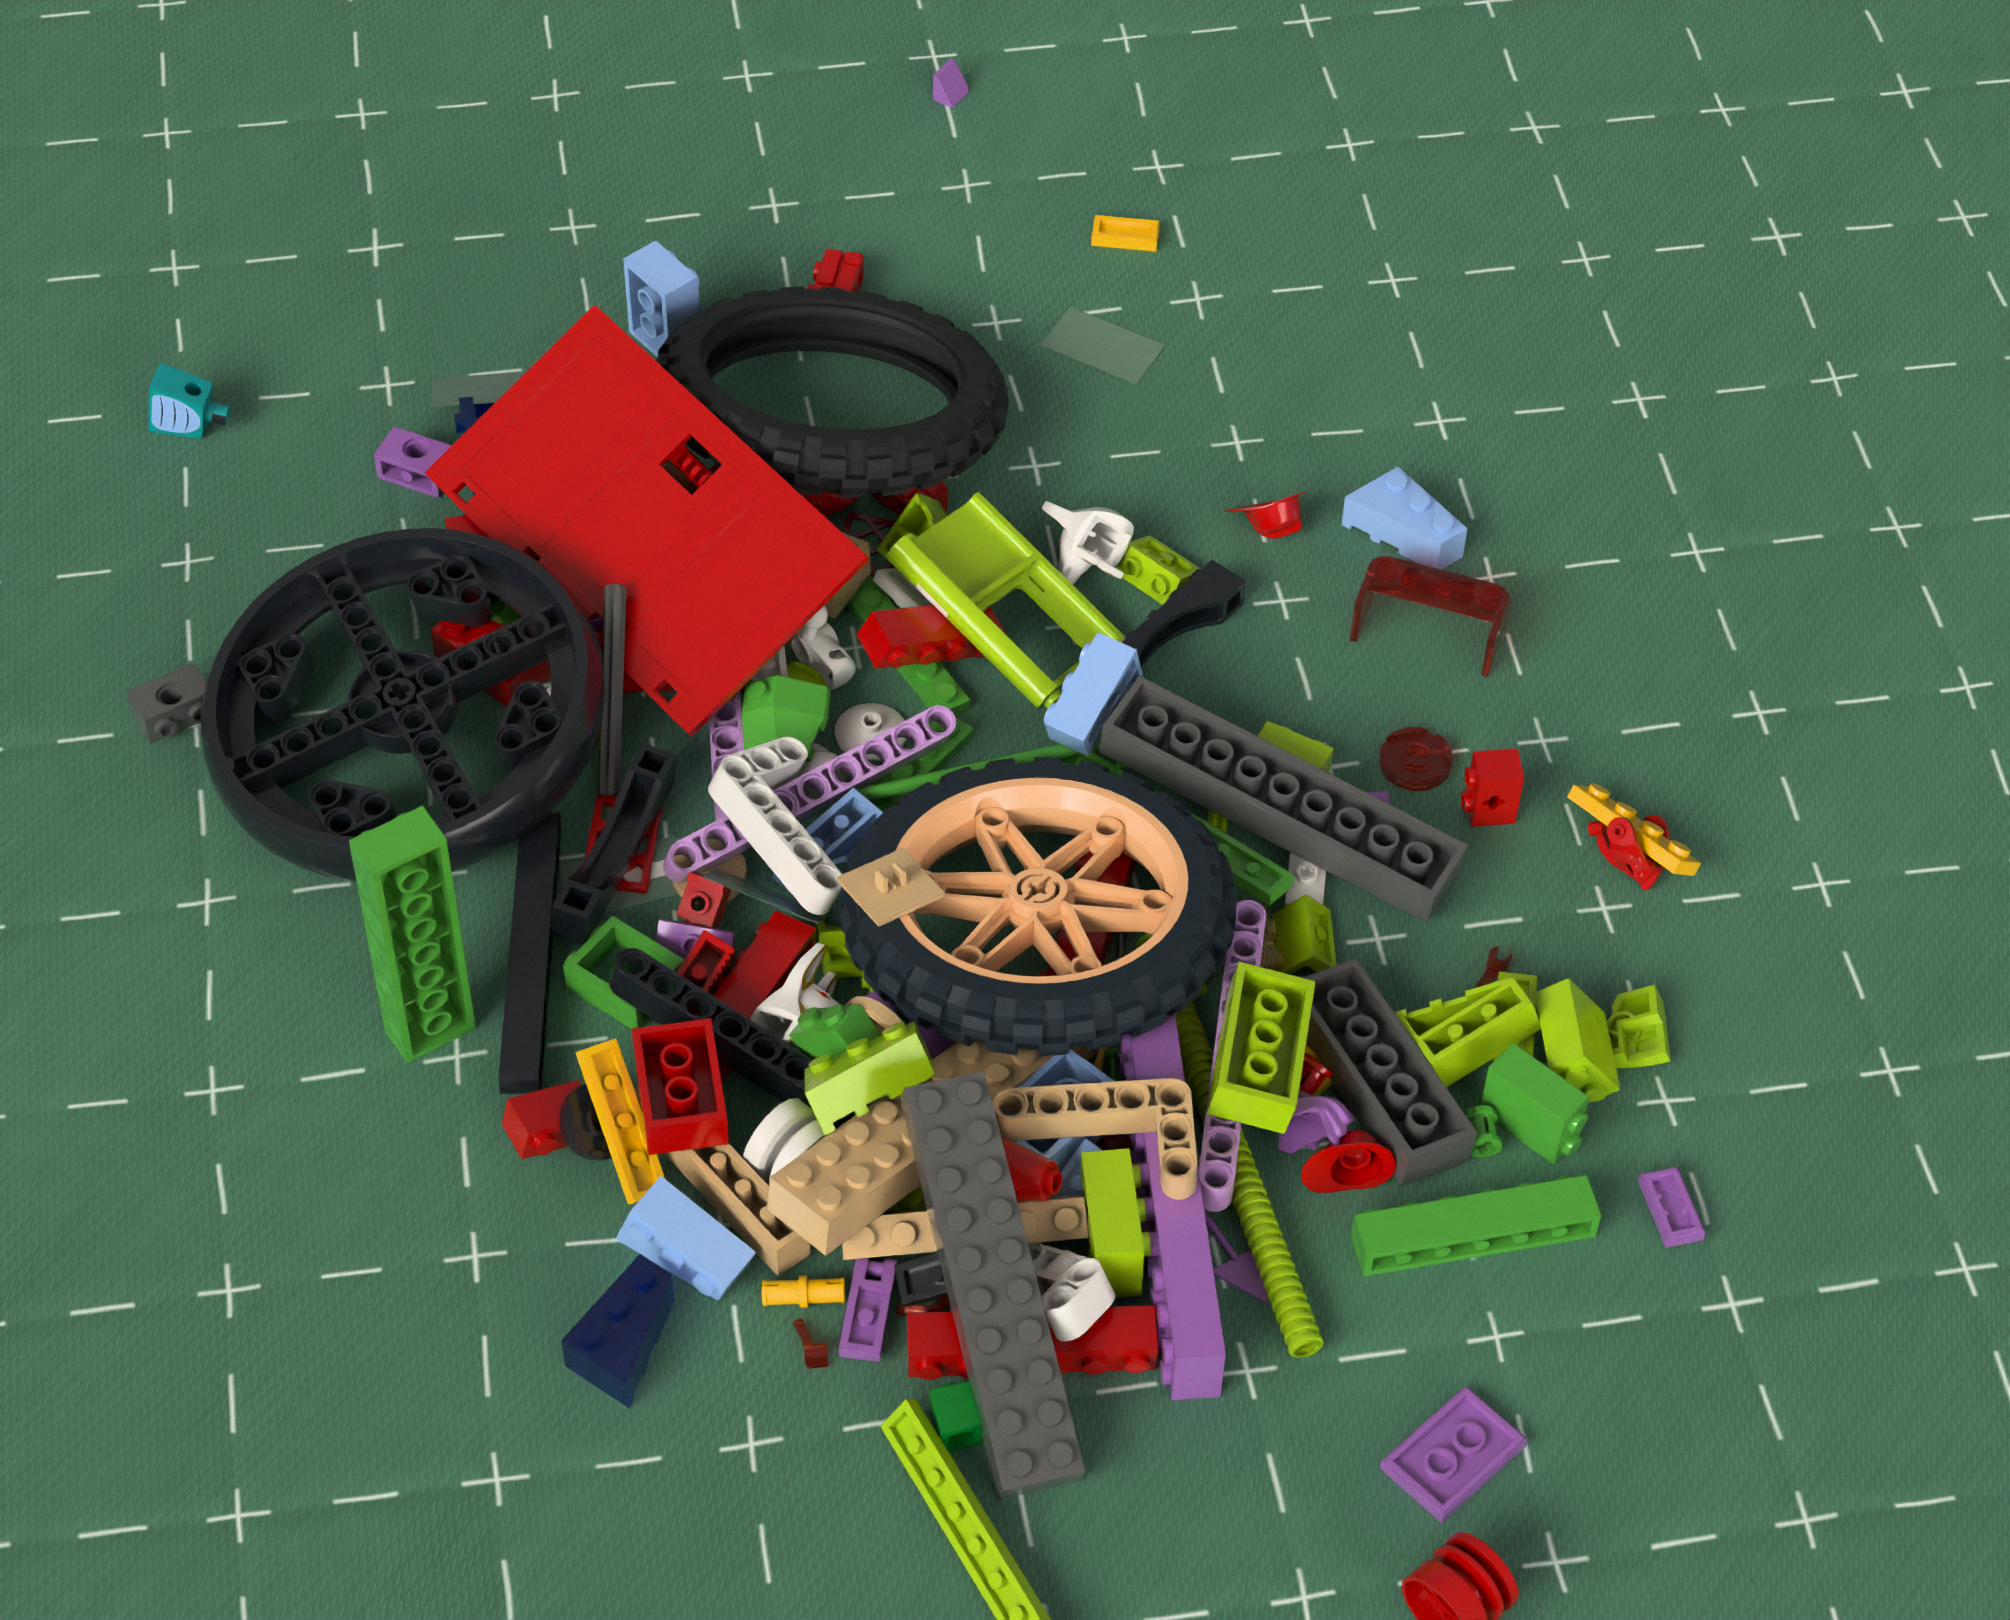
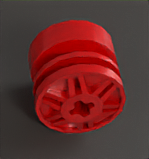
(1460, 1583)

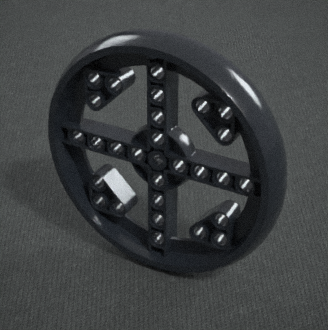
(403, 697)

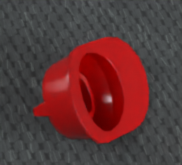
(1274, 518)
(1352, 1165)

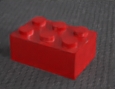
(680, 1086)

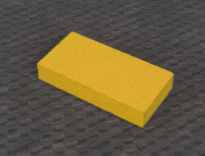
(1125, 233)

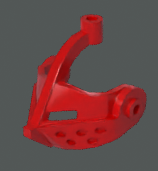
(1624, 848)

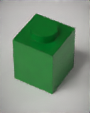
(955, 1415)

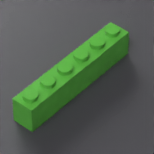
(1475, 1225)

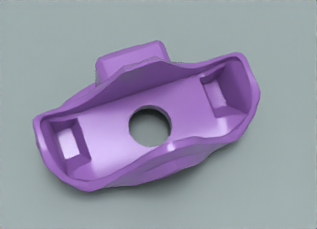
(1313, 1122)

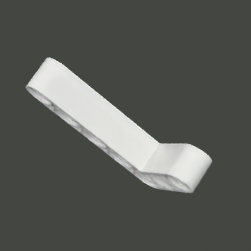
(746, 795)

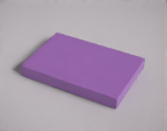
(1453, 1454)

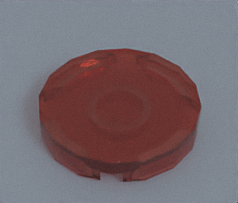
(1415, 759)

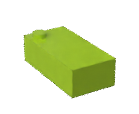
(1261, 1048)

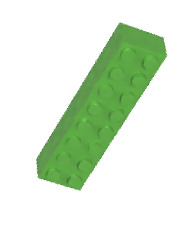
(413, 933)

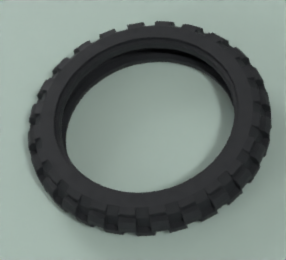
(860, 325)

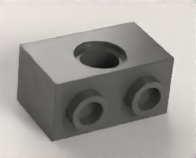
(168, 703)

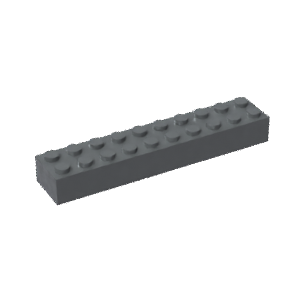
(1283, 798)
(992, 1286)

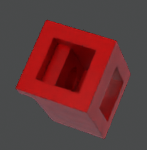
(715, 899)

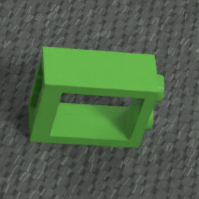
(596, 990)

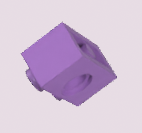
(406, 457)

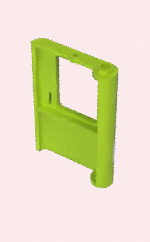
(978, 560)

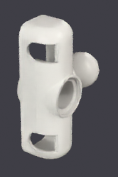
(819, 647)

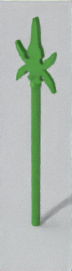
(911, 783)

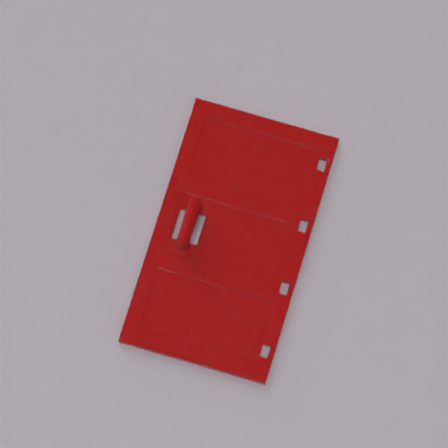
(580, 480)

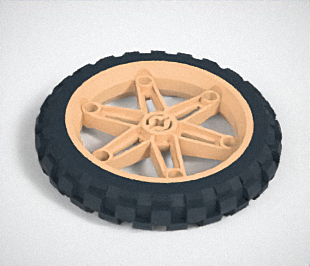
(1087, 1002)

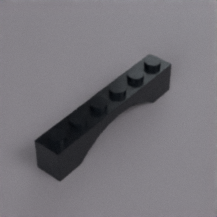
(1203, 601)
(596, 881)

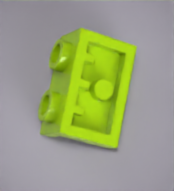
(1155, 568)

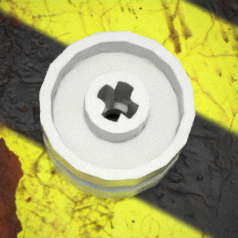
(782, 1137)

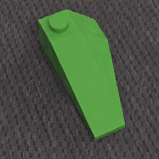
(784, 708)

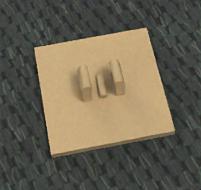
(890, 887)

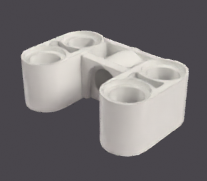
(1071, 1289)

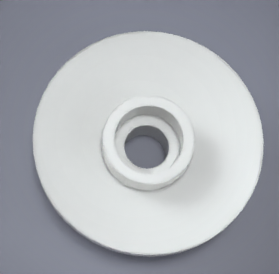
(854, 726)

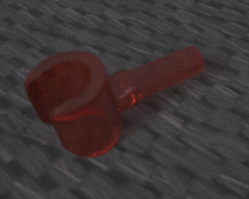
(1493, 967)
(937, 1306)
(815, 1353)

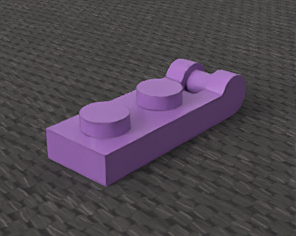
(867, 1310)

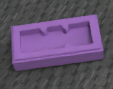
(682, 936)
(1671, 1207)

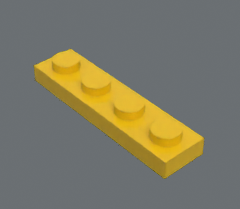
(1650, 837)
(619, 1117)

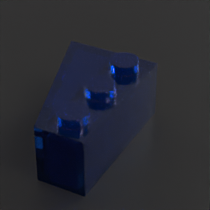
(620, 1330)

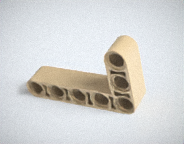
(1110, 1119)

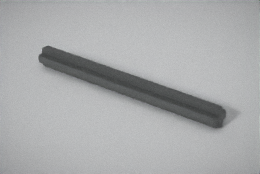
(613, 660)

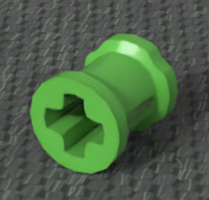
(1486, 1131)

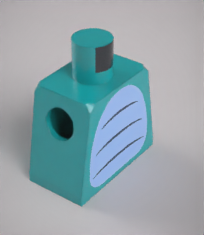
(183, 404)

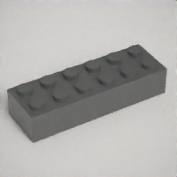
(1385, 1075)

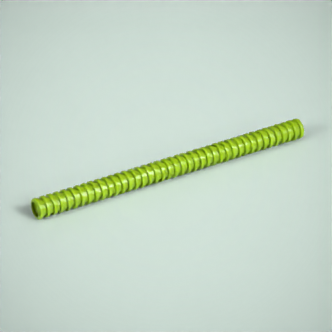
(1251, 1202)

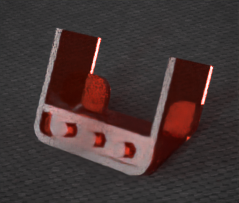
(1438, 590)

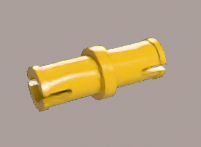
(803, 1291)

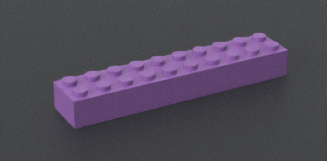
(1180, 1248)

